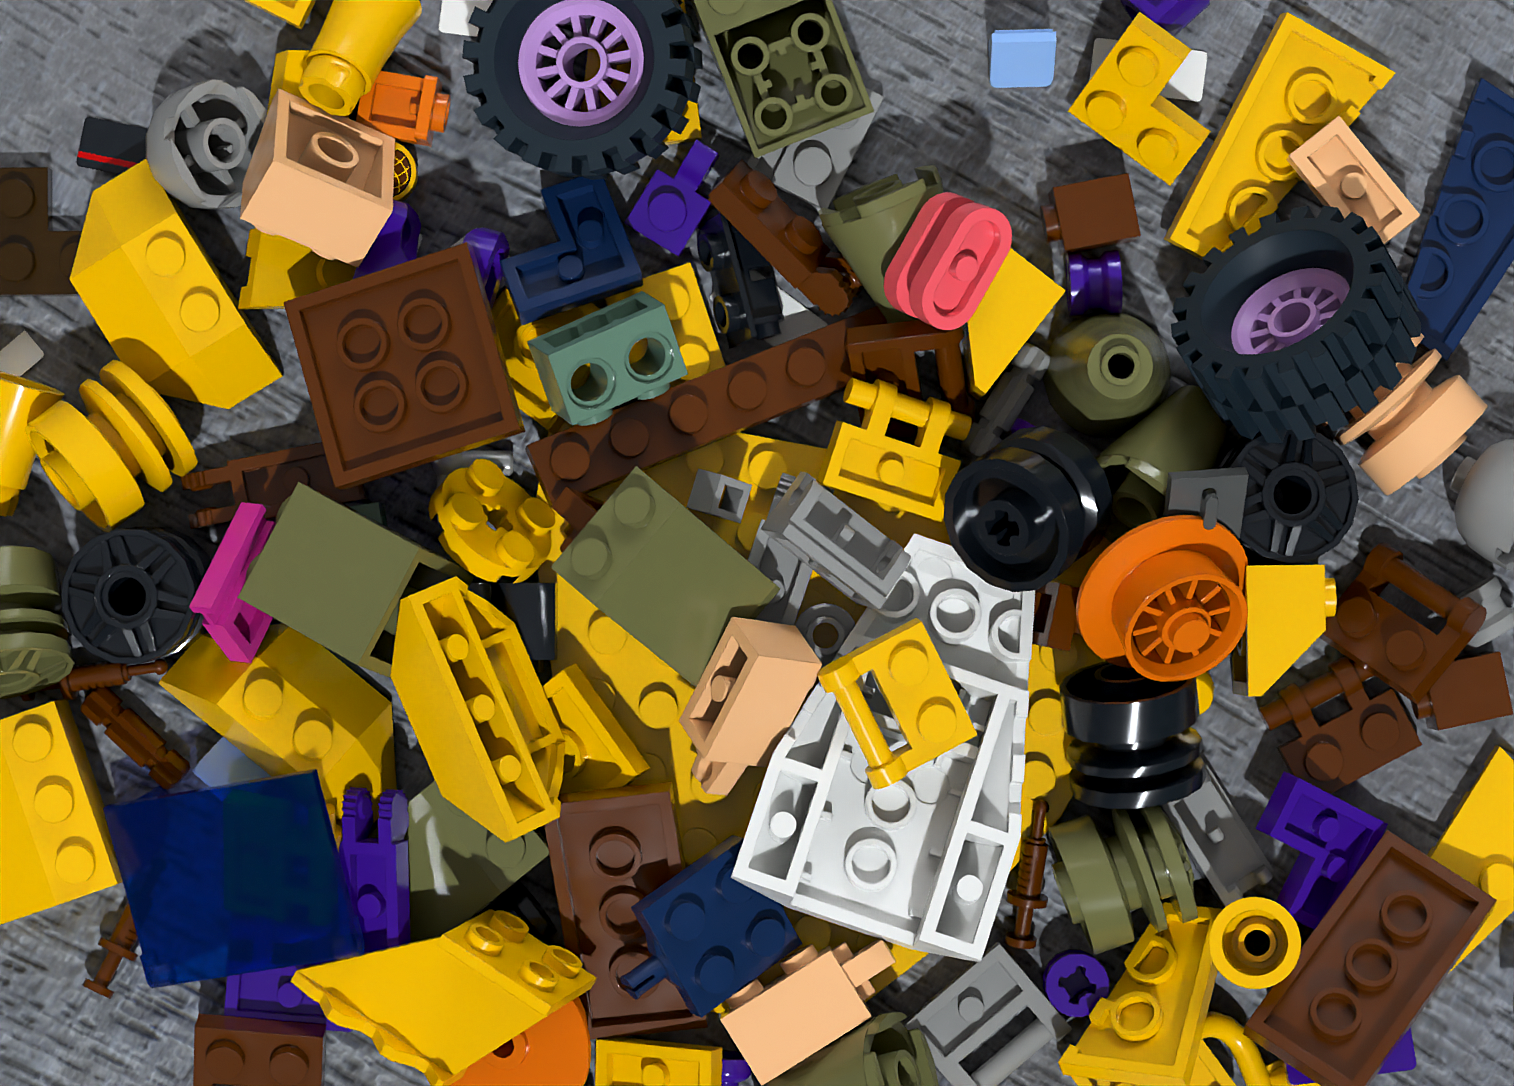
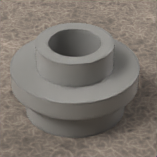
(825, 614)

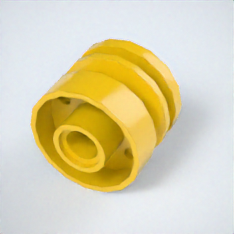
(101, 454)

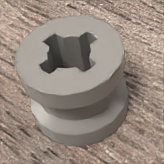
(1498, 616)

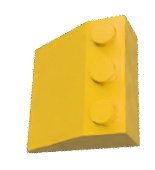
(50, 815)

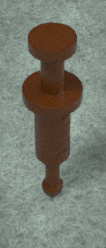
(100, 675)
(1029, 881)
(119, 946)

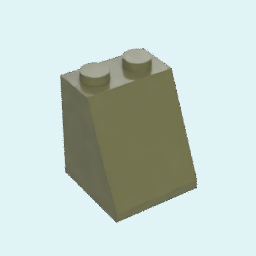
(663, 575)
(341, 577)

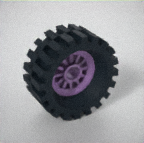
(560, 138)
(1296, 324)

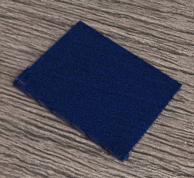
(234, 879)

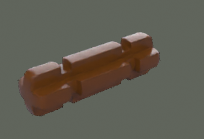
(135, 737)

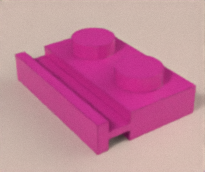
(229, 620)

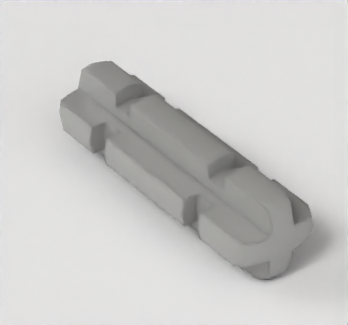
(1007, 400)

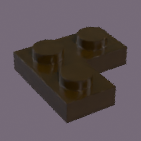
(32, 255)

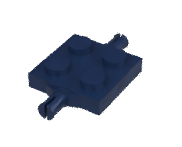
(709, 932)

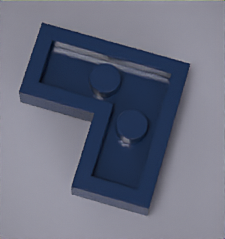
(585, 262)

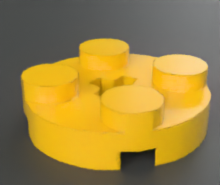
(485, 494)

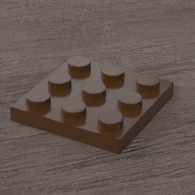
(404, 366)

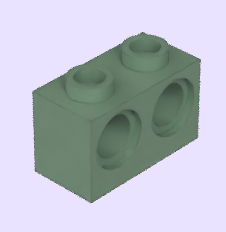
(605, 343)

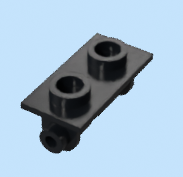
(741, 306)

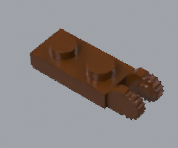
(785, 239)
(267, 481)

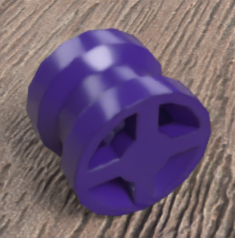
(1093, 283)
(1066, 969)

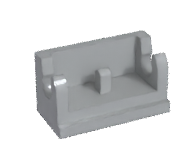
(836, 542)
(1218, 842)

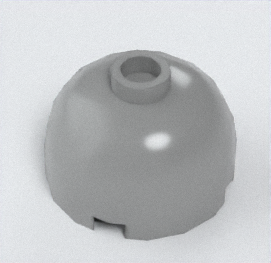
(204, 143)
(1487, 503)

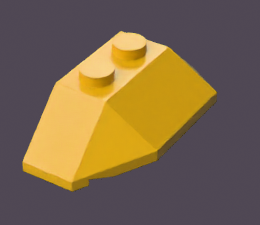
(165, 297)
(478, 709)
(293, 712)

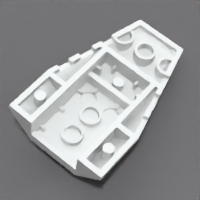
(937, 846)

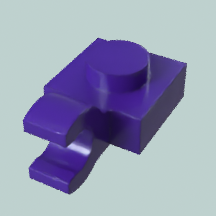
(672, 207)

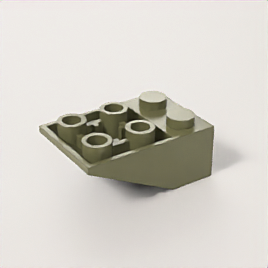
(783, 67)

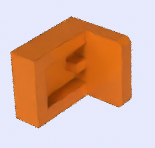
(405, 107)

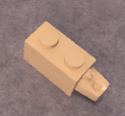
(747, 699)
(804, 1007)

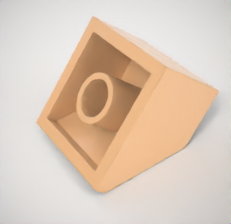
(319, 180)

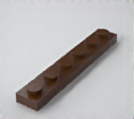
(698, 411)

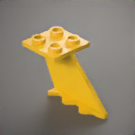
(448, 995)

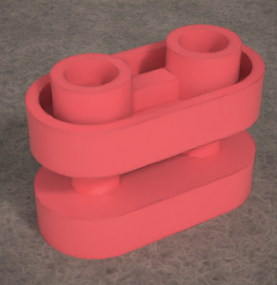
(947, 260)

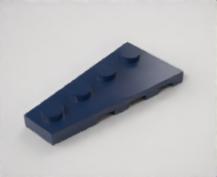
(1470, 224)

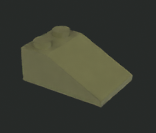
(458, 863)

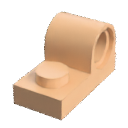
(1350, 178)

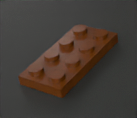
(604, 859)
(1370, 966)

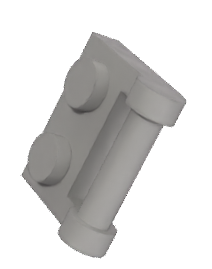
(975, 1008)

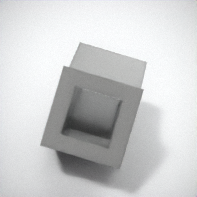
(708, 492)

